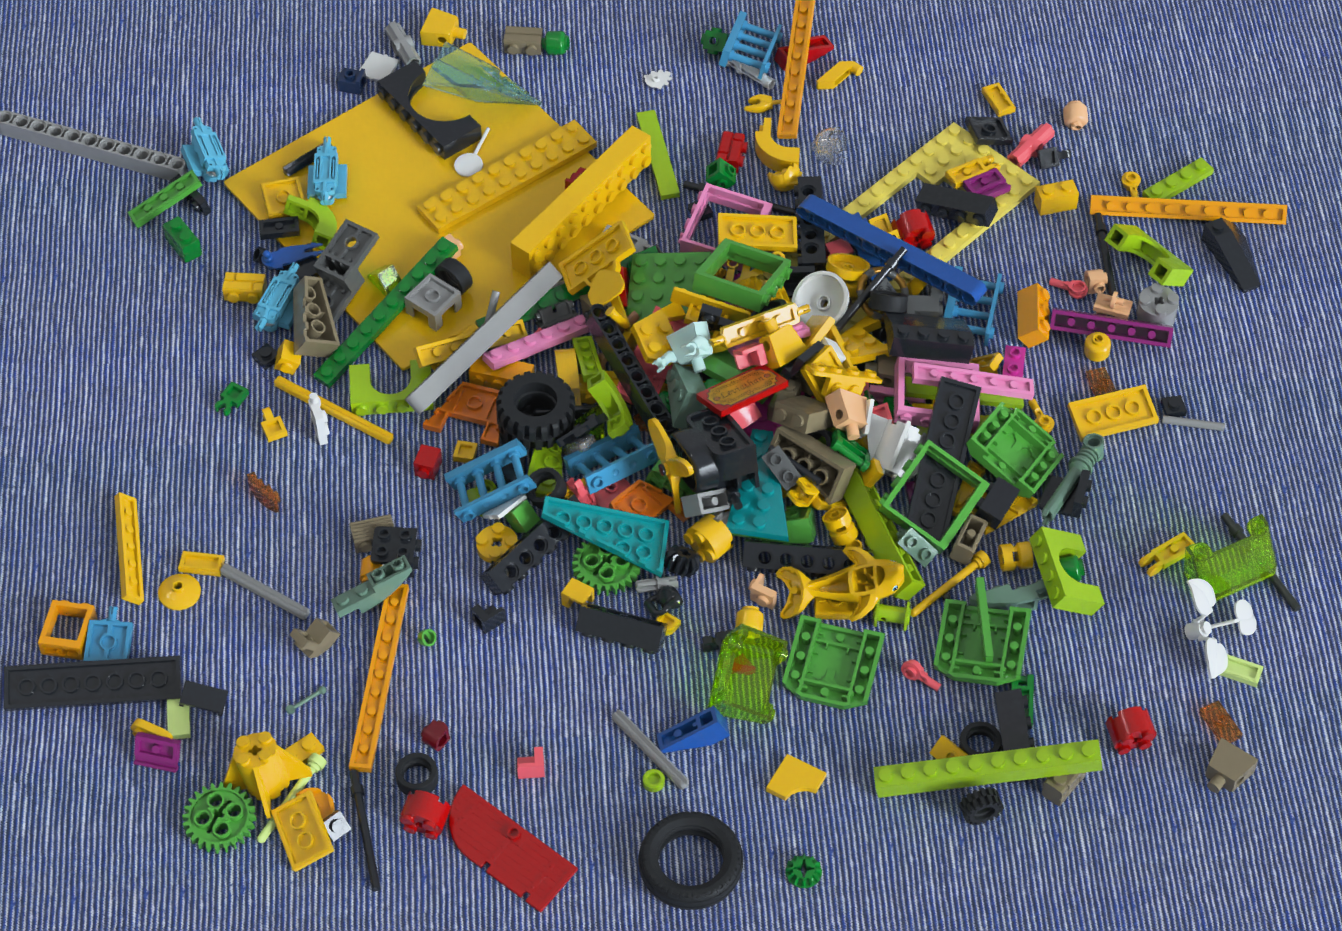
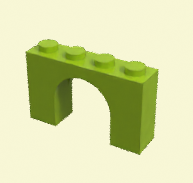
(1166, 267)
(368, 401)
(1063, 590)

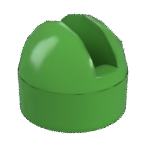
(429, 635)

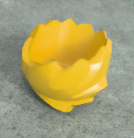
(786, 179)

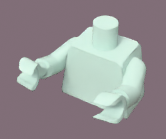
(689, 346)

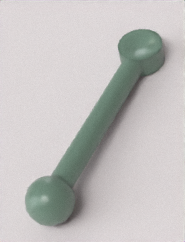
(290, 709)

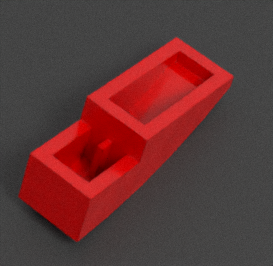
(818, 47)

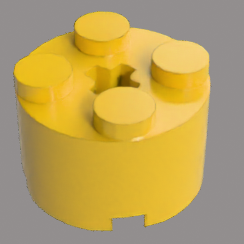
(709, 538)

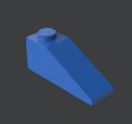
(697, 731)

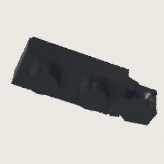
(198, 201)

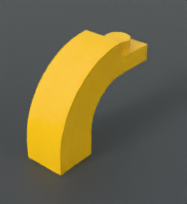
(772, 154)
(568, 371)

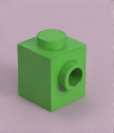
(522, 517)

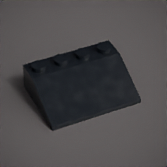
(928, 337)

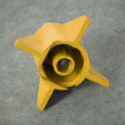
(263, 768)

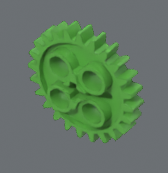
(603, 566)
(202, 808)

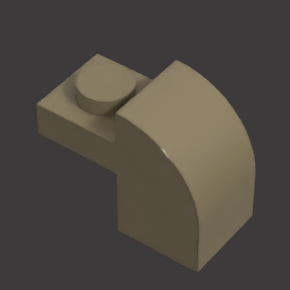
(316, 638)

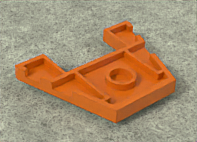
(470, 404)
(645, 500)

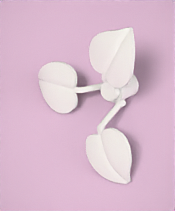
(1204, 599)

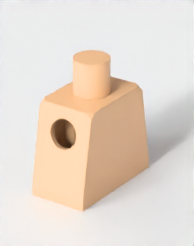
(847, 412)

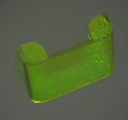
(1236, 564)
(747, 674)

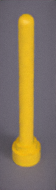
(979, 561)

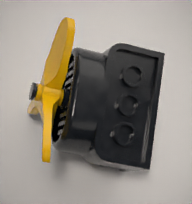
(705, 454)

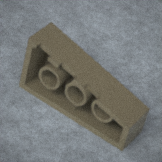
(313, 320)
(818, 458)

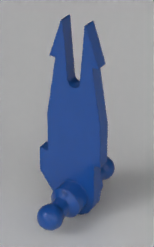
(288, 255)

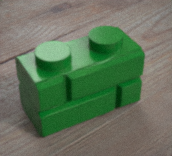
(182, 239)

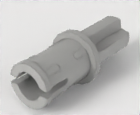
(655, 584)

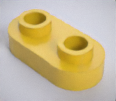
(141, 725)

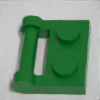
(850, 449)

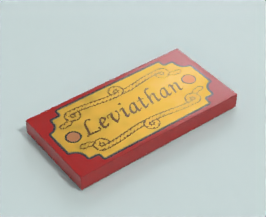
(742, 390)

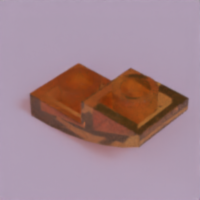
(263, 493)

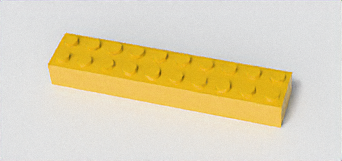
(581, 202)

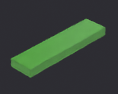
(165, 198)
(983, 619)

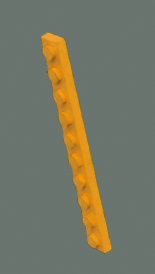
(795, 69)
(1188, 209)
(378, 681)

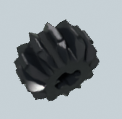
(681, 561)

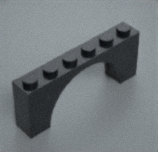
(443, 136)

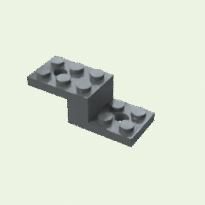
(340, 264)
(926, 305)

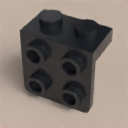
(1076, 500)
(395, 542)

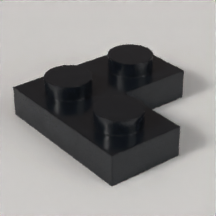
(713, 317)

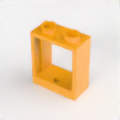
(65, 647)

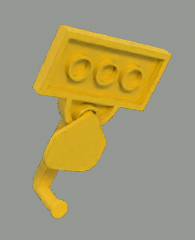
(599, 268)

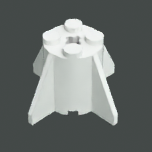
(893, 444)

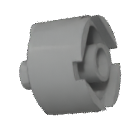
(1157, 305)

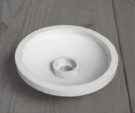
(822, 288)

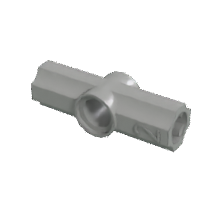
(402, 43)

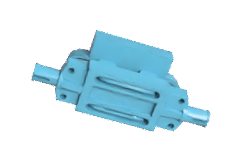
(205, 153)
(326, 177)
(276, 304)

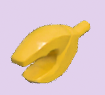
(761, 103)

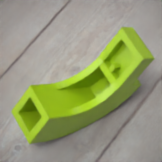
(316, 215)
(611, 403)

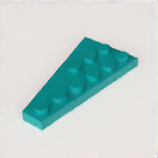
(762, 506)
(625, 534)

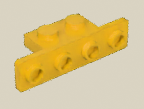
(695, 301)
(847, 379)

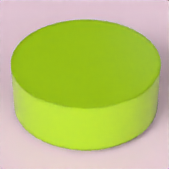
(653, 780)

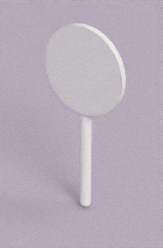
(470, 163)

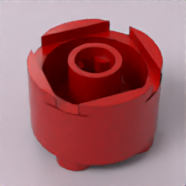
(915, 228)
(1131, 730)
(424, 814)

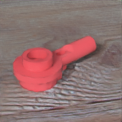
(1075, 288)
(914, 671)

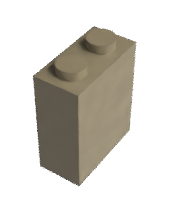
(802, 414)

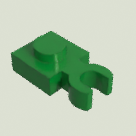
(231, 396)

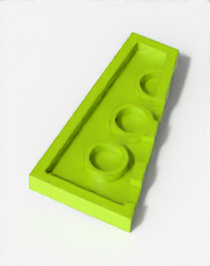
(546, 458)

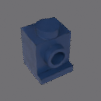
(351, 81)

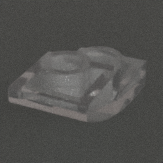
(581, 444)

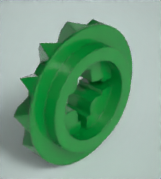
(794, 873)

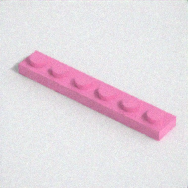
(535, 342)
(991, 383)

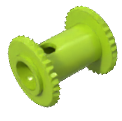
(892, 614)

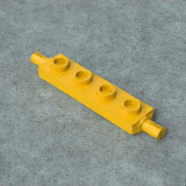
(753, 326)

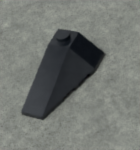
(1232, 252)

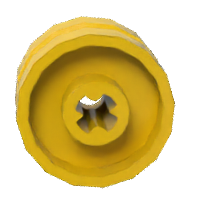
(849, 268)

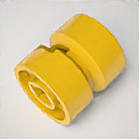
(840, 525)
(1022, 553)

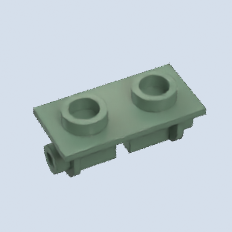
(916, 546)

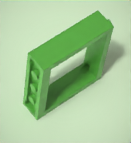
(734, 293)
(955, 467)

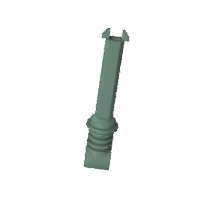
(1086, 458)

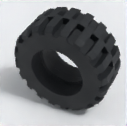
(530, 390)

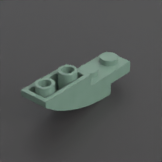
(380, 585)
(1023, 596)

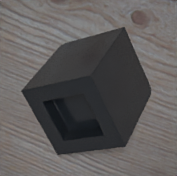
(488, 618)

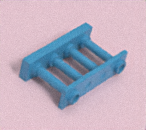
(737, 34)
(953, 310)
(606, 449)
(483, 465)

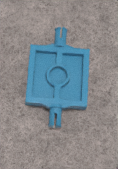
(108, 638)

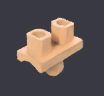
(1112, 305)

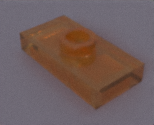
(1100, 381)
(1220, 722)

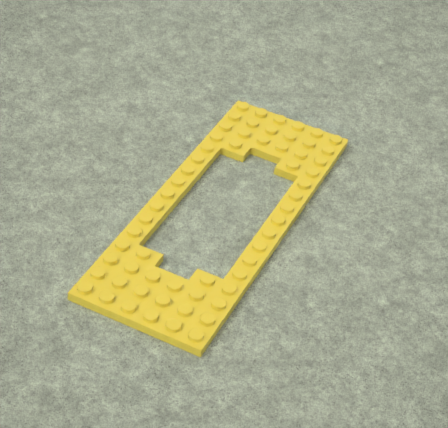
(929, 163)

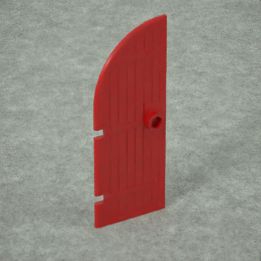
(512, 852)

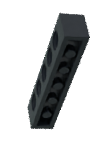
(811, 237)
(753, 548)
(495, 575)

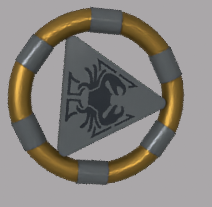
(885, 285)

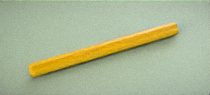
(335, 411)

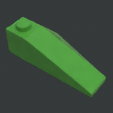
(800, 525)

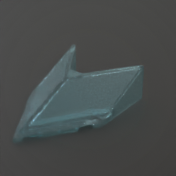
(474, 79)

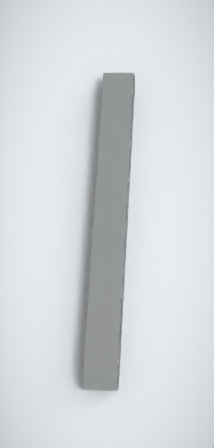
(91, 146)
(483, 338)

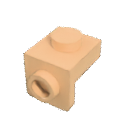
(761, 594)

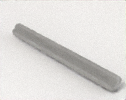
(265, 591)
(650, 749)

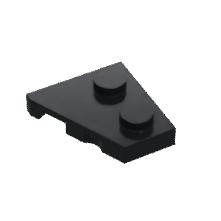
(578, 431)

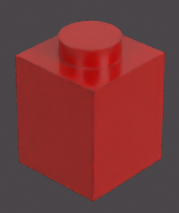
(427, 462)

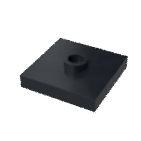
(988, 131)

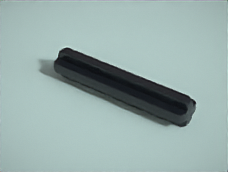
(300, 162)

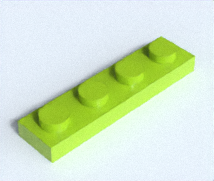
(1180, 180)
(586, 356)

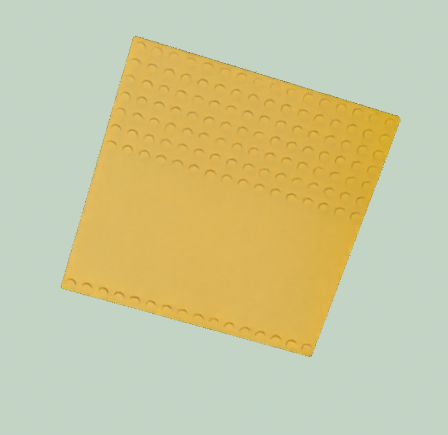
(397, 170)

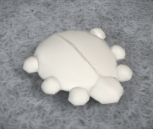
(657, 79)

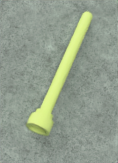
(316, 763)

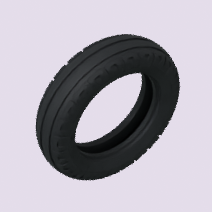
(686, 896)

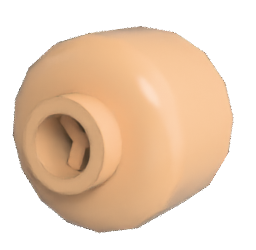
(1075, 115)

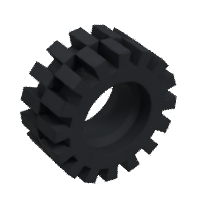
(981, 806)

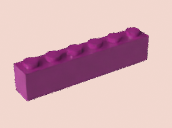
(1113, 327)

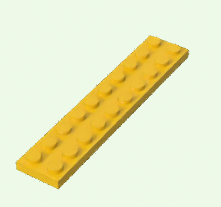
(506, 176)

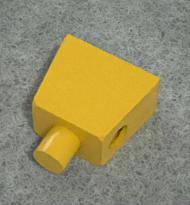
(440, 28)
(781, 344)

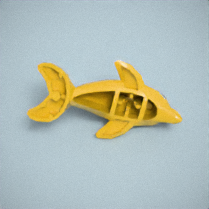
(860, 583)

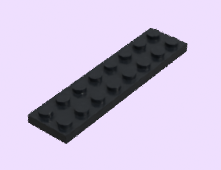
(950, 430)
(92, 683)

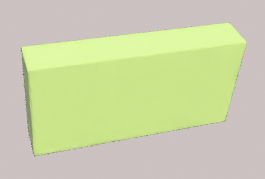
(1242, 671)
(178, 719)

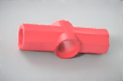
(1030, 143)

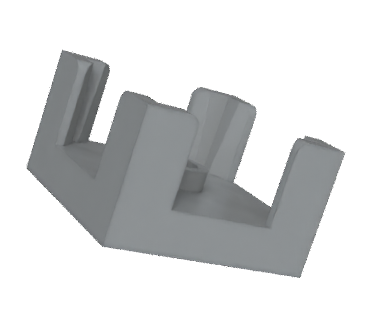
(433, 299)

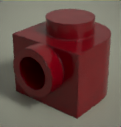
(435, 735)

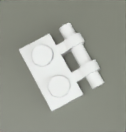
(318, 418)

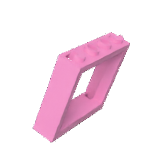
(723, 197)
(916, 415)

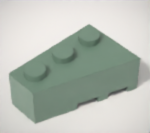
(682, 390)

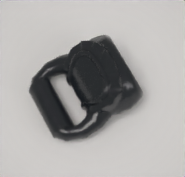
(667, 597)

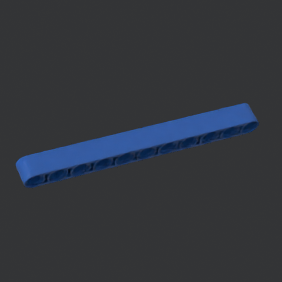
(884, 245)

